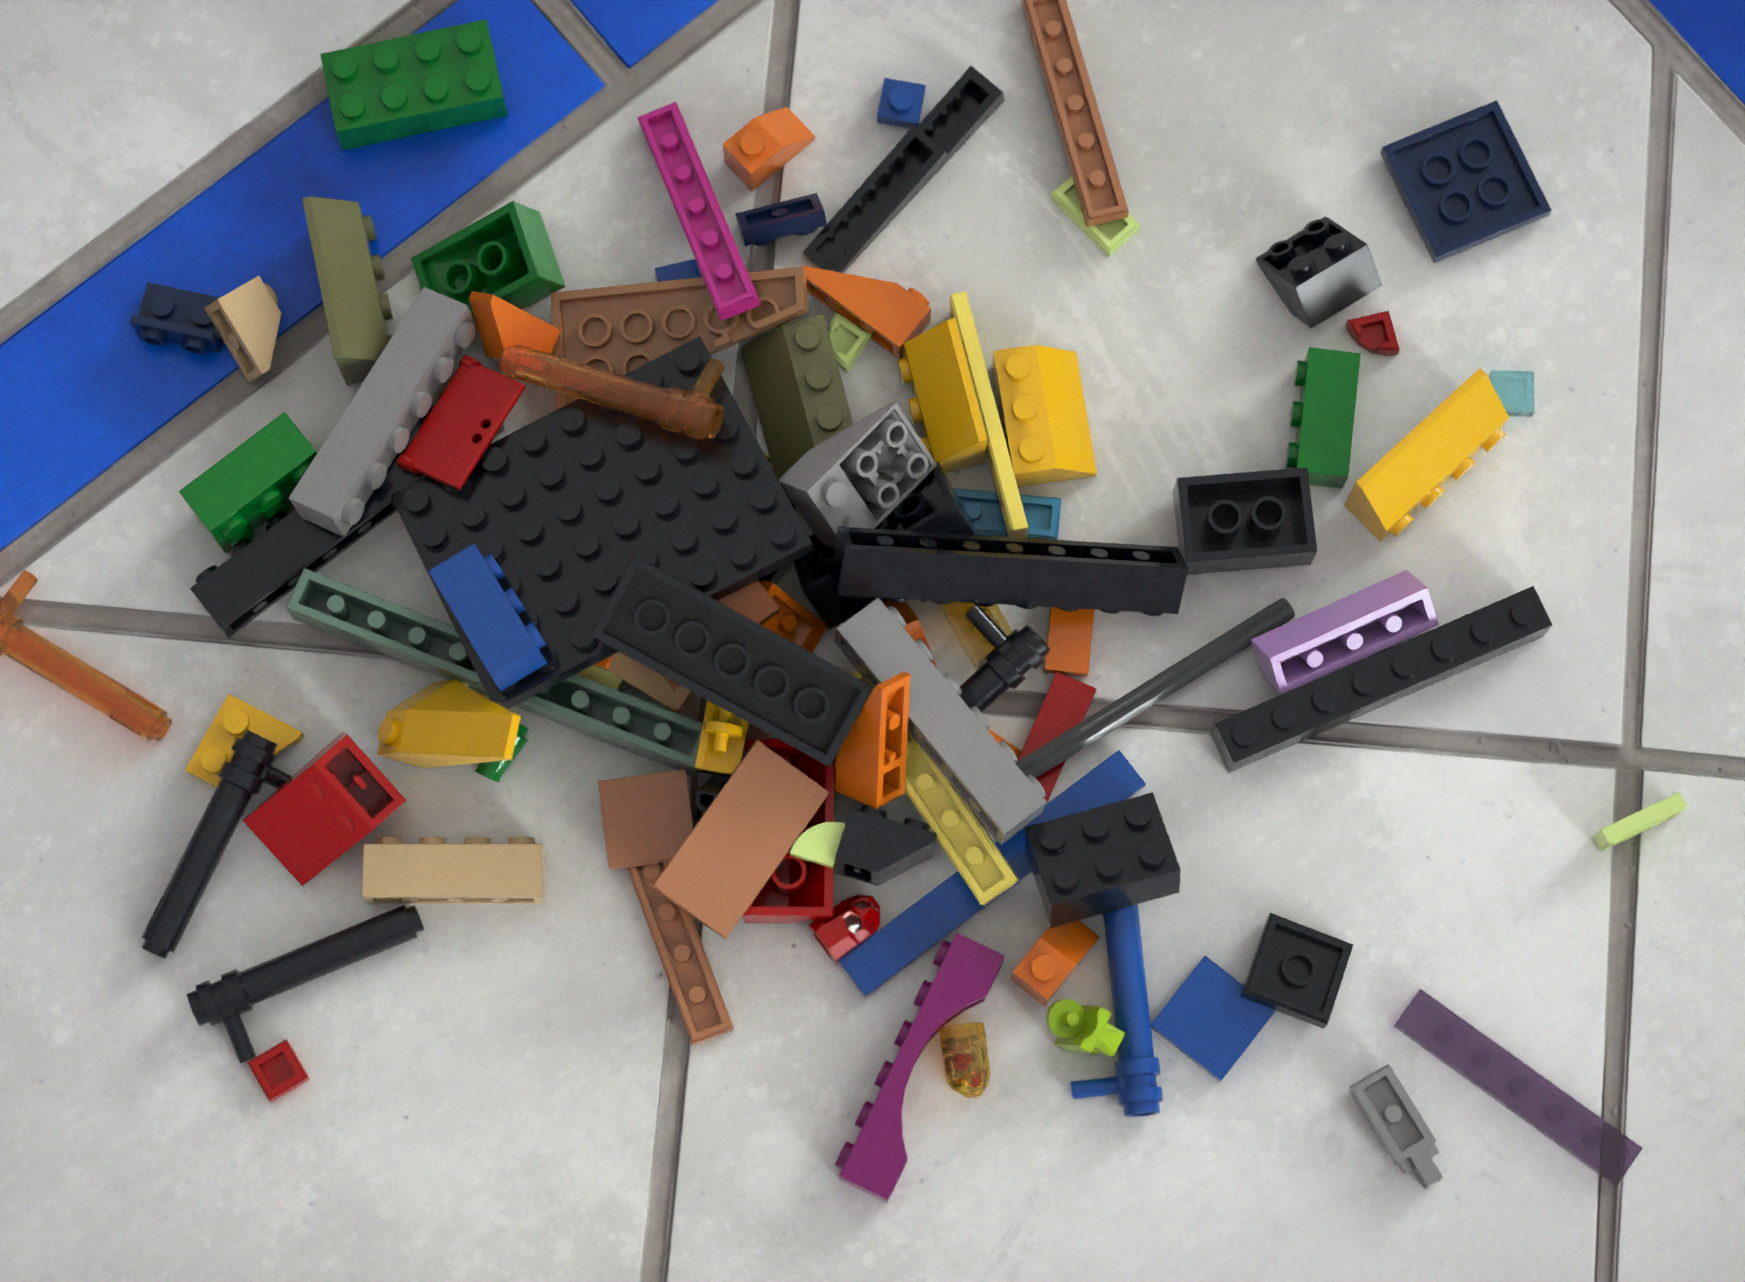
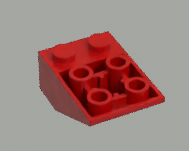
(324, 809)

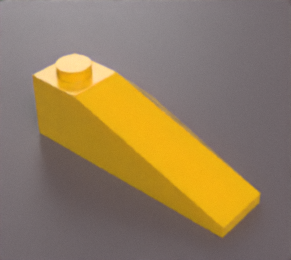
(448, 728)

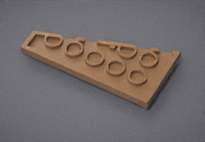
(642, 321)

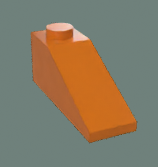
(874, 305)
(875, 750)

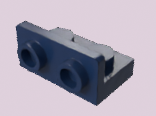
(176, 318)

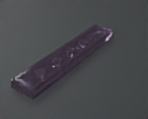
(1518, 1087)

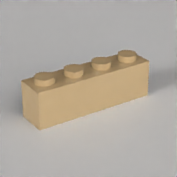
(454, 872)

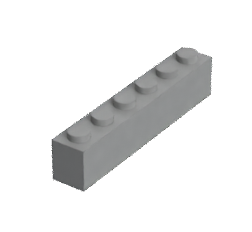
(384, 412)
(943, 723)

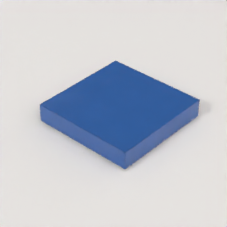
(1211, 1019)

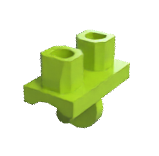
(1083, 1028)

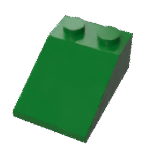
(497, 256)

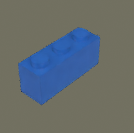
(490, 616)

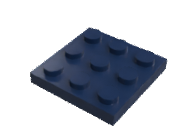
(1465, 181)

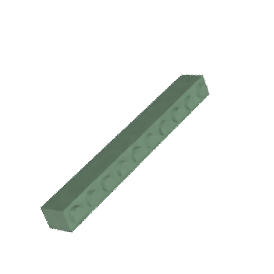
(439, 651)

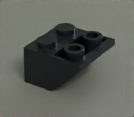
(1320, 271)
(881, 848)

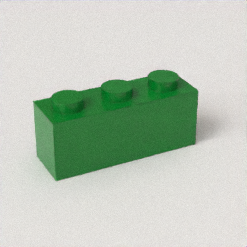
(1324, 415)

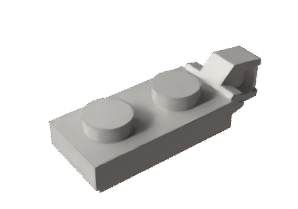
(1398, 1124)

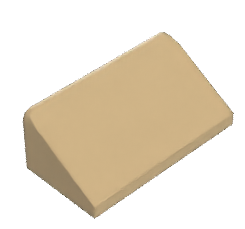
(650, 682)

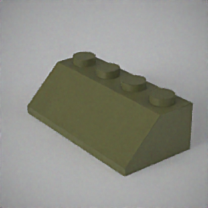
(349, 283)
(796, 389)

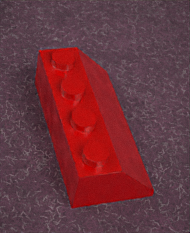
(797, 887)

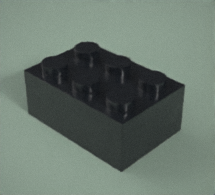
(1245, 520)
(1102, 859)

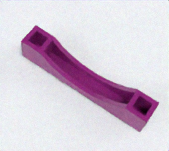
(961, 983)

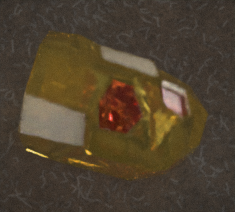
(965, 1058)

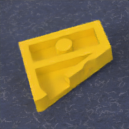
(231, 723)

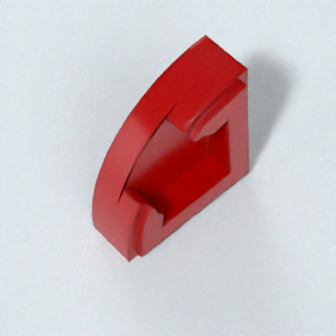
(1374, 333)

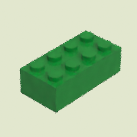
(413, 84)

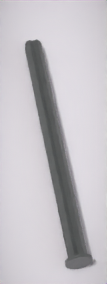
(1155, 689)

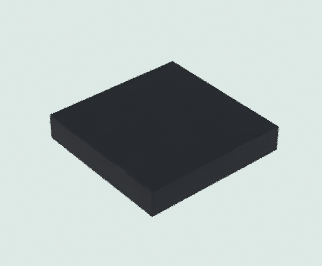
(1297, 970)

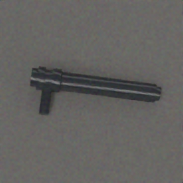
(1004, 664)
(239, 780)
(238, 990)

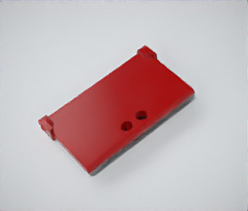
(446, 439)

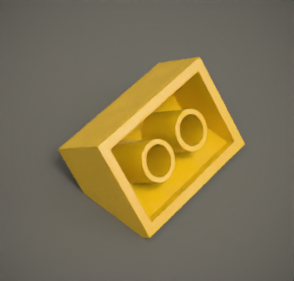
(944, 397)
(1043, 414)

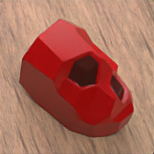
(851, 925)

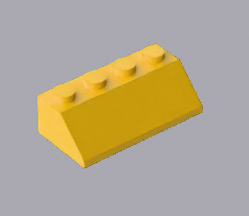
(1429, 457)

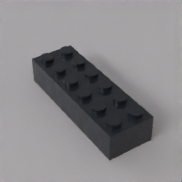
(731, 660)

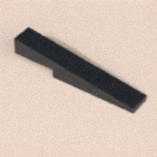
(905, 171)

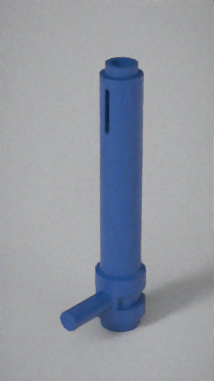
(1136, 1065)

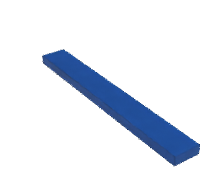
(953, 901)

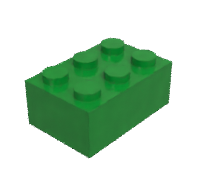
(250, 483)

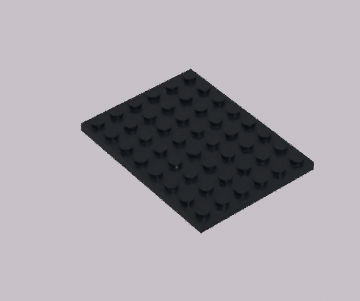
(590, 490)

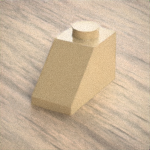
(248, 325)

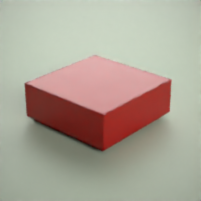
(278, 1070)

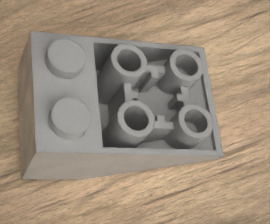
(858, 474)

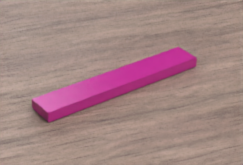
(699, 211)

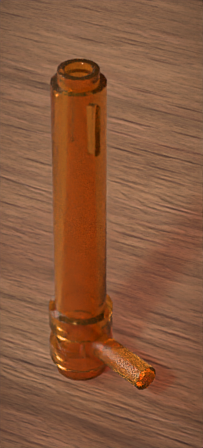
(671, 408)
(73, 673)

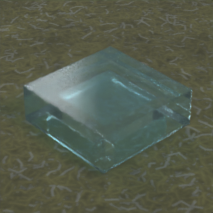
(1515, 391)

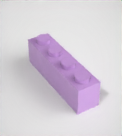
(1344, 632)

